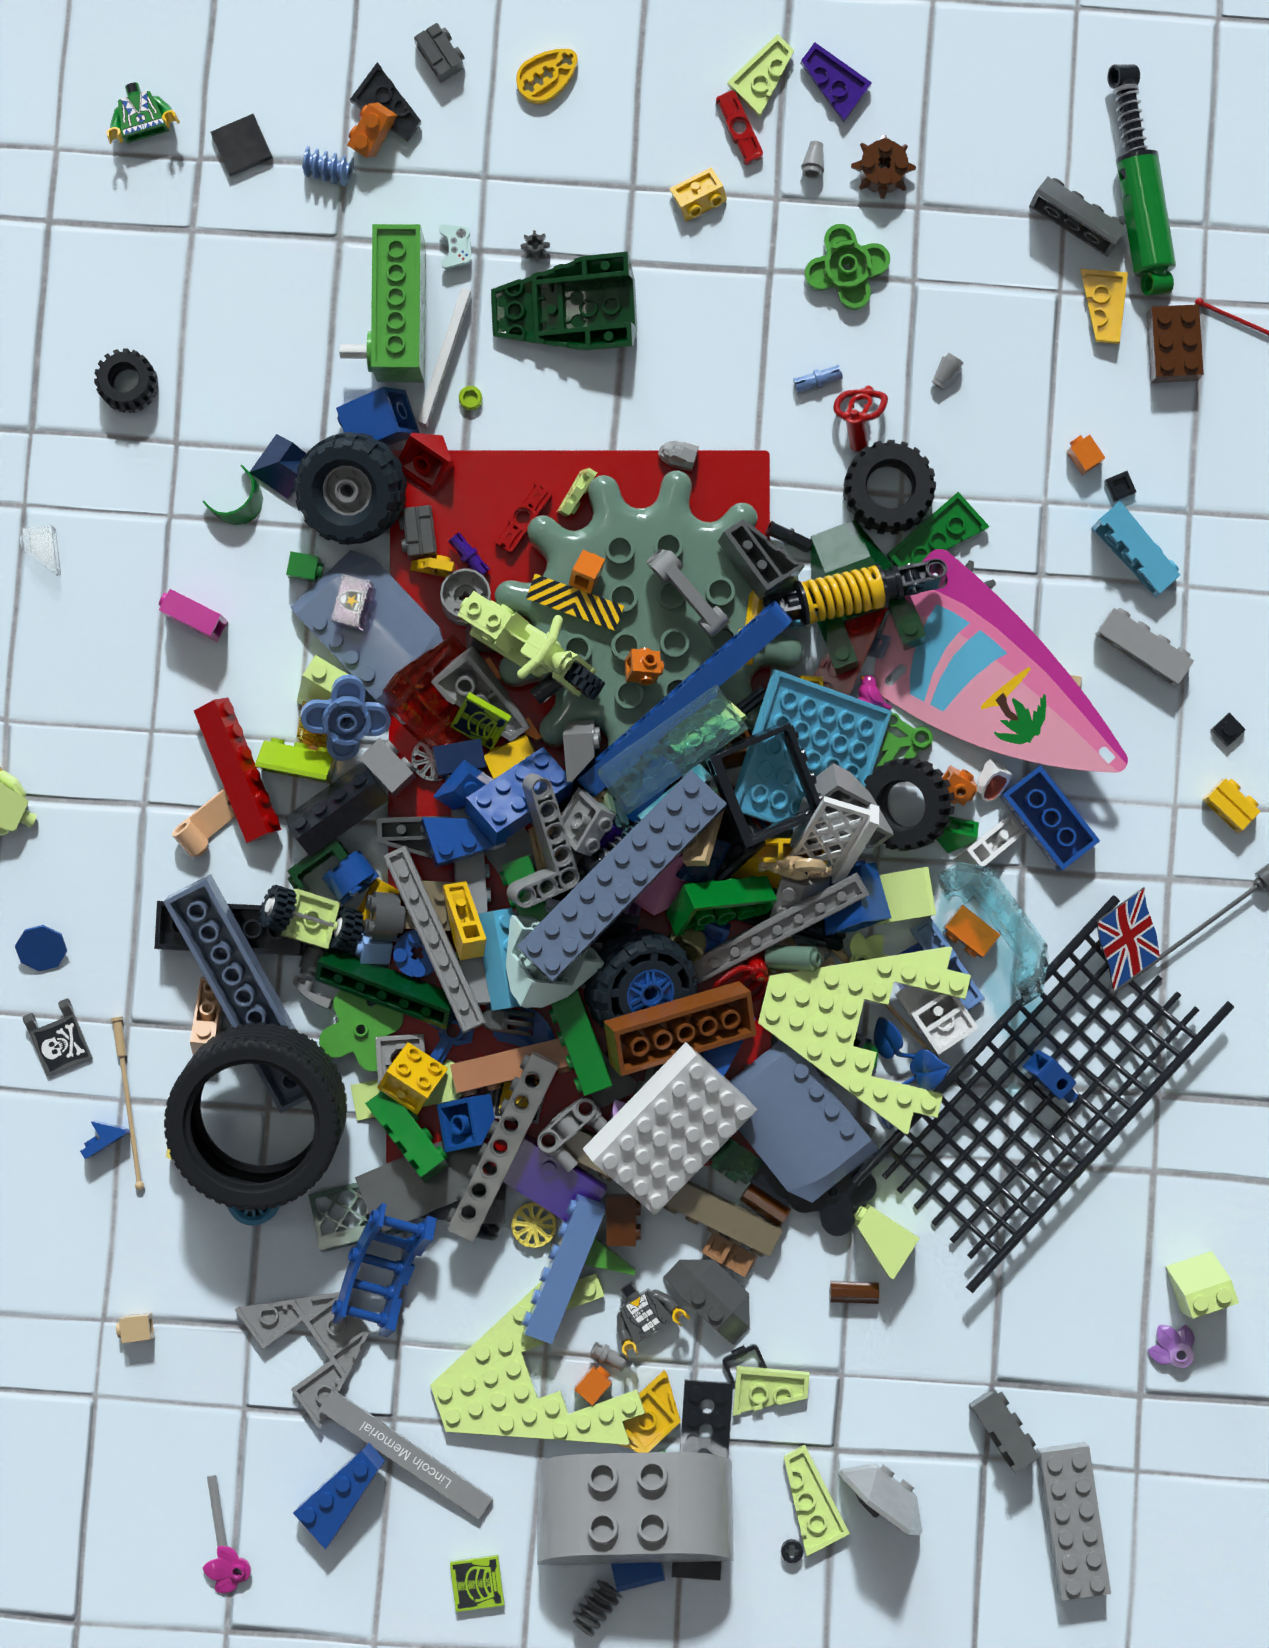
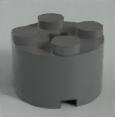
(385, 916)

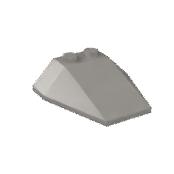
(885, 1495)

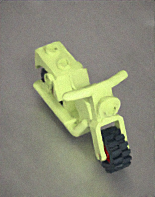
(528, 646)

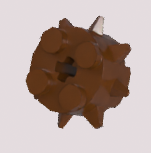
(885, 179)

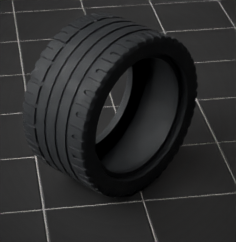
(242, 1183)

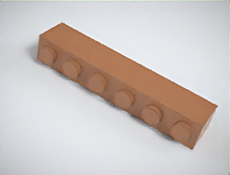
(503, 1067)

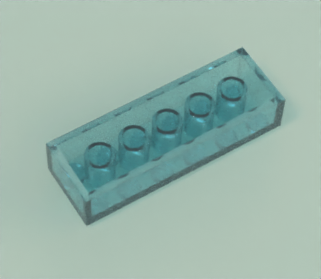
(672, 749)

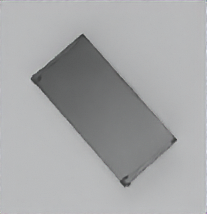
(406, 1192)

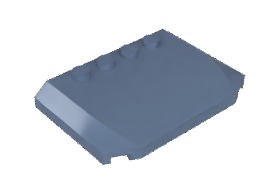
(396, 627)
(800, 1123)

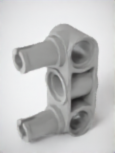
(565, 1126)

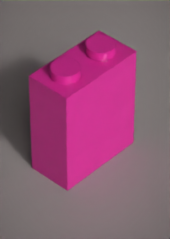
(192, 614)

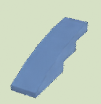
(931, 938)

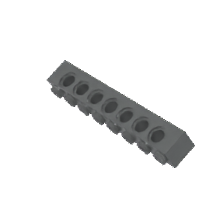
(469, 1226)

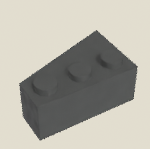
(404, 832)

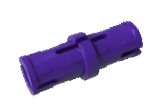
(468, 554)

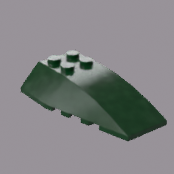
(571, 305)

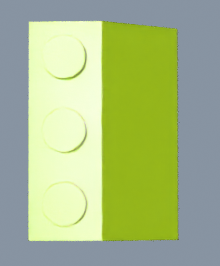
(296, 760)

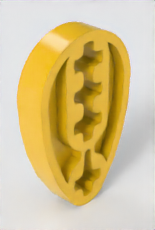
(535, 67)

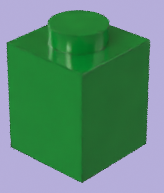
(304, 567)

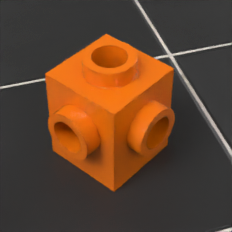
(643, 666)
(961, 783)

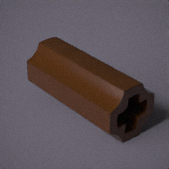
(765, 1204)
(854, 1292)

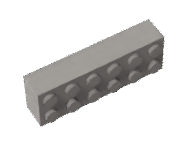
(1073, 1521)

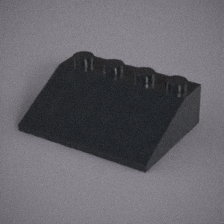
(336, 809)

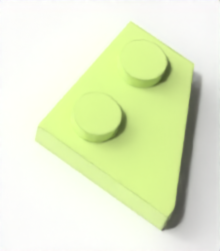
(579, 487)

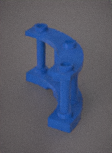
(415, 1246)

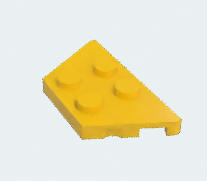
(660, 1417)

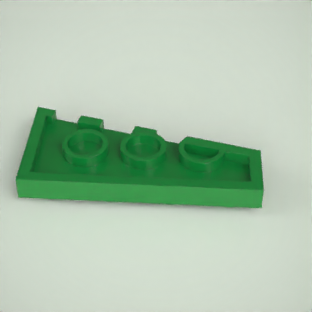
(942, 530)

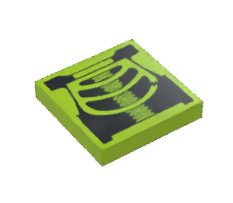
(480, 720)
(477, 1583)

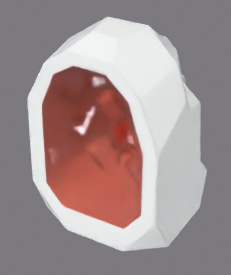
(992, 780)

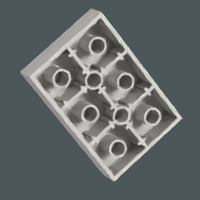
(669, 1129)

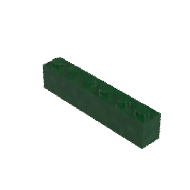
(385, 987)

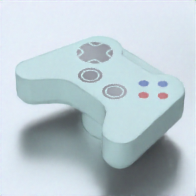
(459, 246)

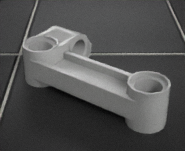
(668, 567)

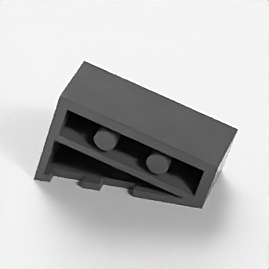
(758, 559)
(1005, 1430)

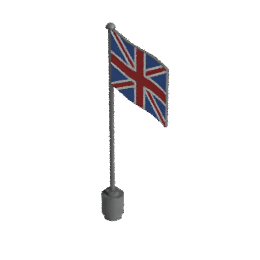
(1131, 939)

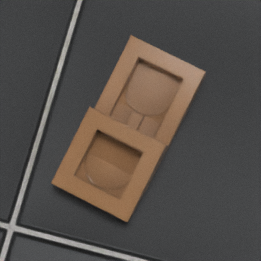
(729, 1254)

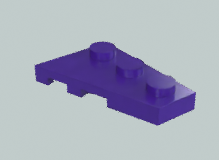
(835, 79)

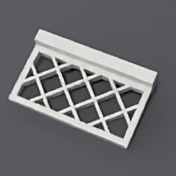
(851, 844)

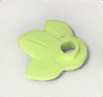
(866, 948)

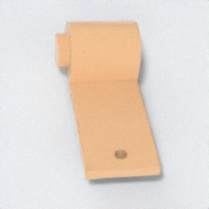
(203, 823)

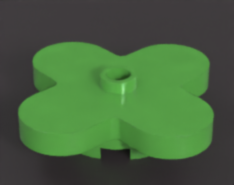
(841, 250)
(343, 1036)

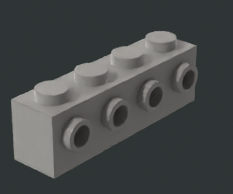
(1145, 647)

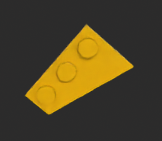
(1105, 300)

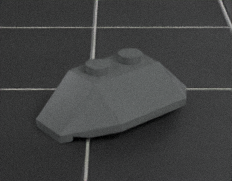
(712, 1295)

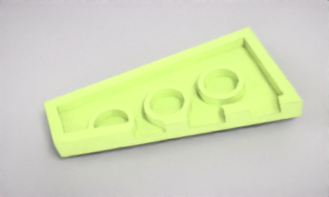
(815, 1508)

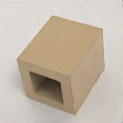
(135, 1328)

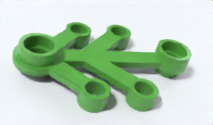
(892, 743)

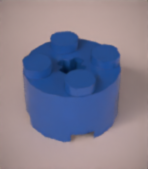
(350, 876)
(404, 954)

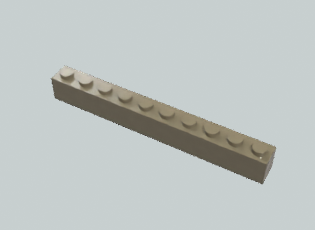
(700, 1206)

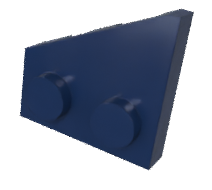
(702, 874)

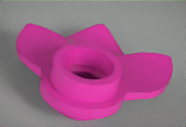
(223, 1569)

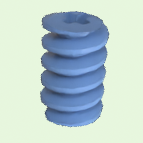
(328, 168)

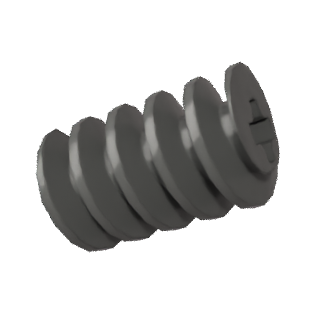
(596, 1607)

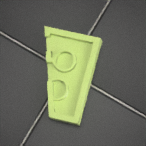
(760, 76)
(767, 1387)

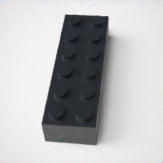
(260, 938)

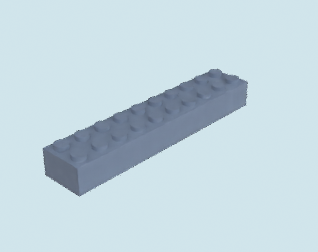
(621, 876)
(232, 972)

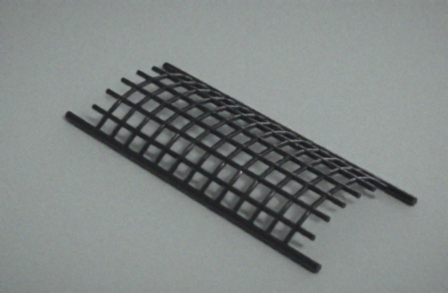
(1099, 1146)

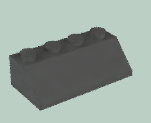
(1077, 216)

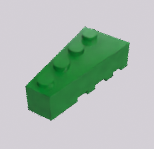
(719, 902)
(408, 1136)

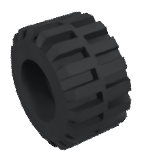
(112, 367)

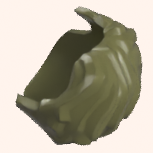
(691, 942)

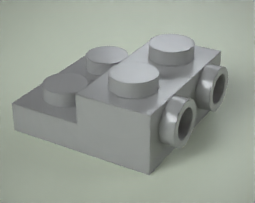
(586, 822)

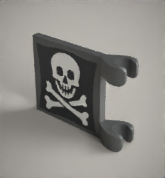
(60, 1042)

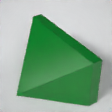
(958, 834)

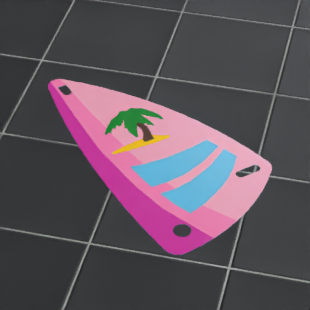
(993, 679)

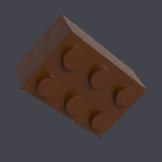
(1174, 343)

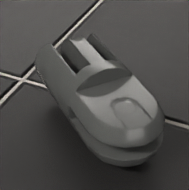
(501, 1020)

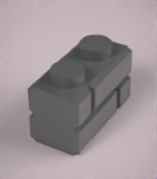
(439, 53)
(419, 532)

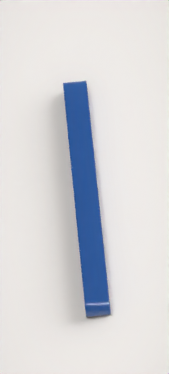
(713, 671)

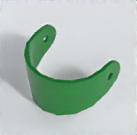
(247, 511)

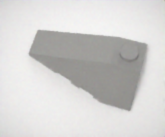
(473, 675)

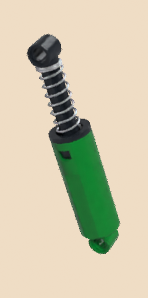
(1142, 190)

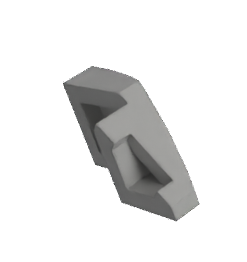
(306, 986)

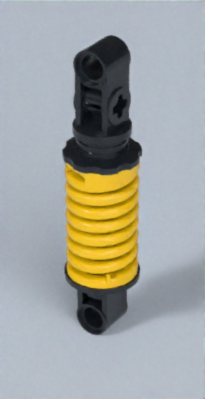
(857, 590)

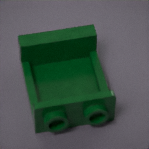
(309, 863)

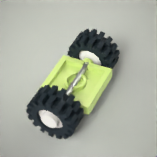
(311, 918)

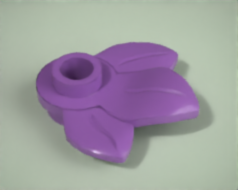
(1171, 1343)

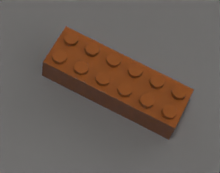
(701, 1020)

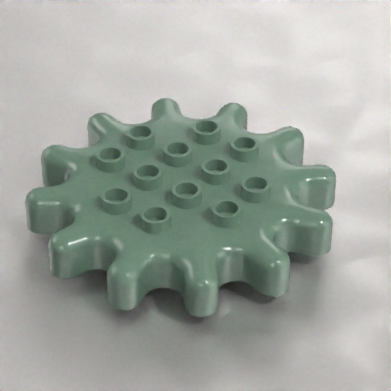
(653, 610)

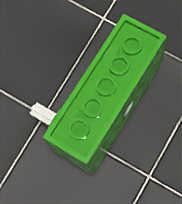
(397, 306)

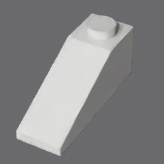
(992, 842)

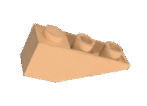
(206, 1017)

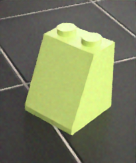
(318, 680)
(908, 894)
(885, 1238)
(1201, 1285)

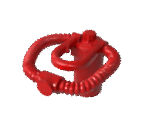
(857, 420)
(754, 969)

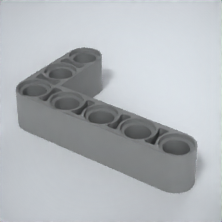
(549, 846)

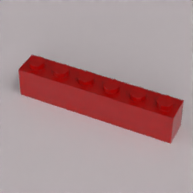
(237, 769)

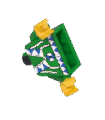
(140, 116)

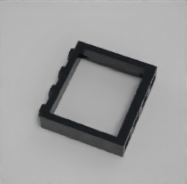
(806, 778)

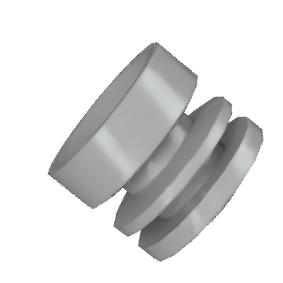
(461, 584)

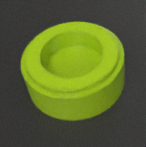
(470, 398)

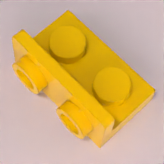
(699, 194)

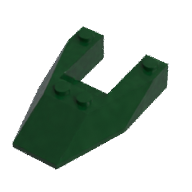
(845, 550)

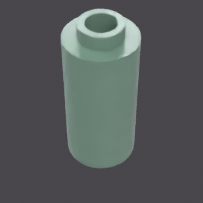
(792, 957)

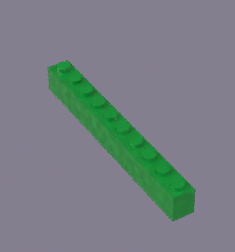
(569, 1012)

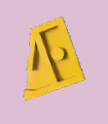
(440, 566)

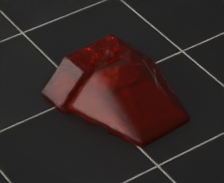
(418, 702)

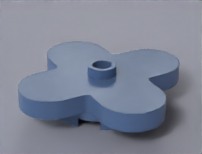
(345, 701)

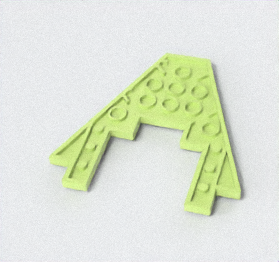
(821, 1012)
(494, 1394)

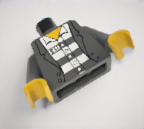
(644, 1315)

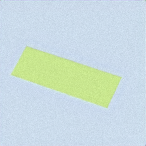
(363, 1092)

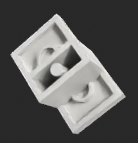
(937, 1016)

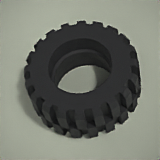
(896, 456)
(935, 794)

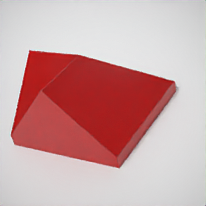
(426, 460)

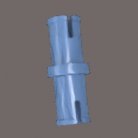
(817, 378)

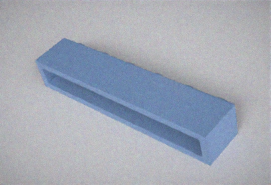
(564, 1268)

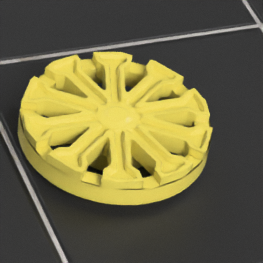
(533, 1225)

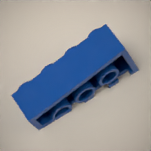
(335, 1499)

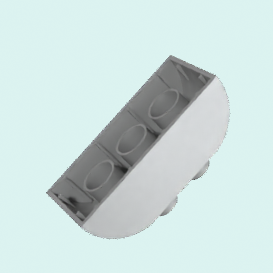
(634, 1508)

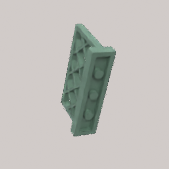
(343, 1238)

